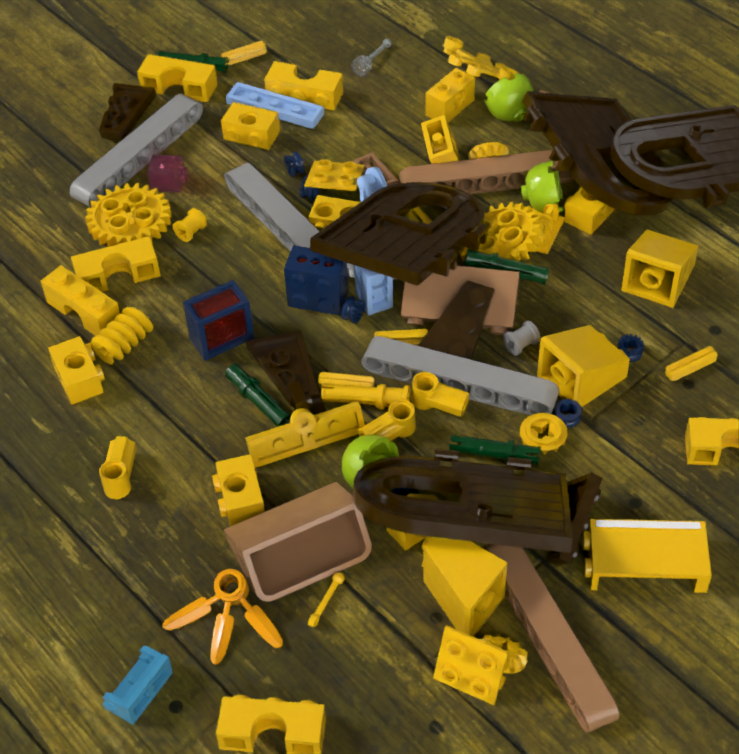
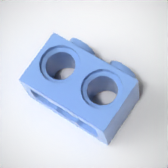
(373, 289)

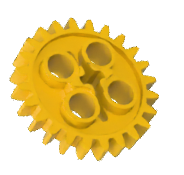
(128, 215)
(510, 232)

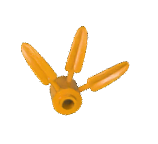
(224, 622)

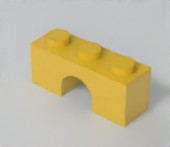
(162, 72)
(322, 90)
(133, 257)
(69, 292)
(708, 437)
(245, 718)

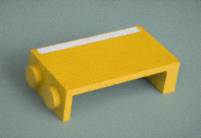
(647, 550)

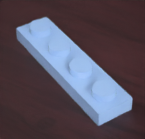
(289, 108)

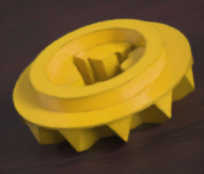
(488, 150)
(537, 424)
(516, 656)

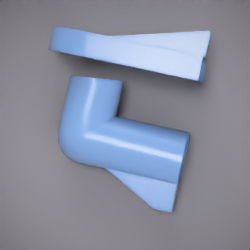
(370, 182)

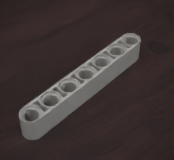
(137, 149)
(270, 206)
(483, 381)

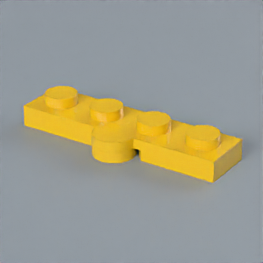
(305, 433)

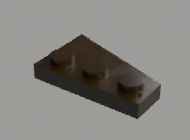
(125, 109)
(461, 322)
(285, 362)
(582, 496)

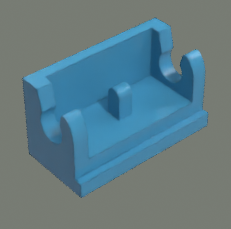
(139, 685)

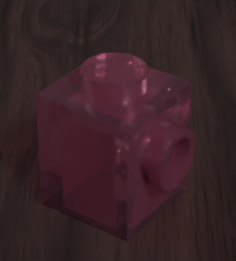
(167, 173)

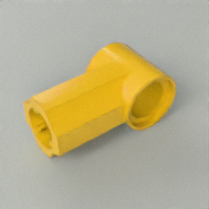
(430, 393)
(390, 424)
(117, 468)

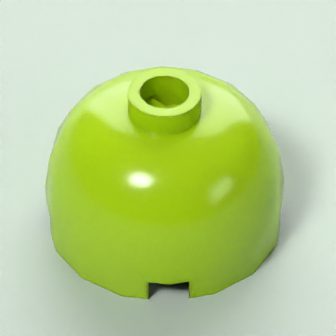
(507, 96)
(542, 187)
(364, 451)

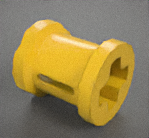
(190, 224)

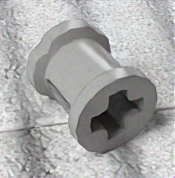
(521, 338)

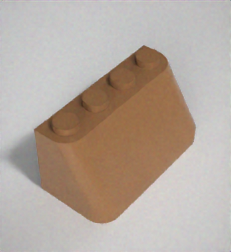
(431, 297)
(300, 542)

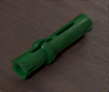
(204, 58)
(487, 261)
(250, 388)
(494, 448)

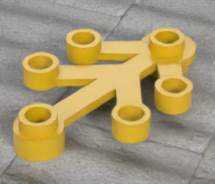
(477, 64)

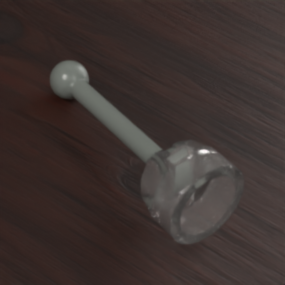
(363, 64)

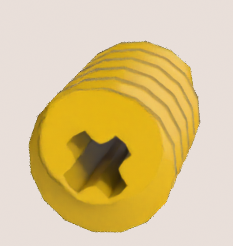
(120, 334)

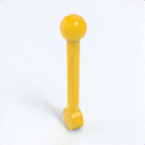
(338, 578)

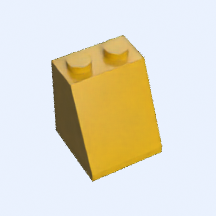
(658, 267)
(581, 363)
(463, 580)

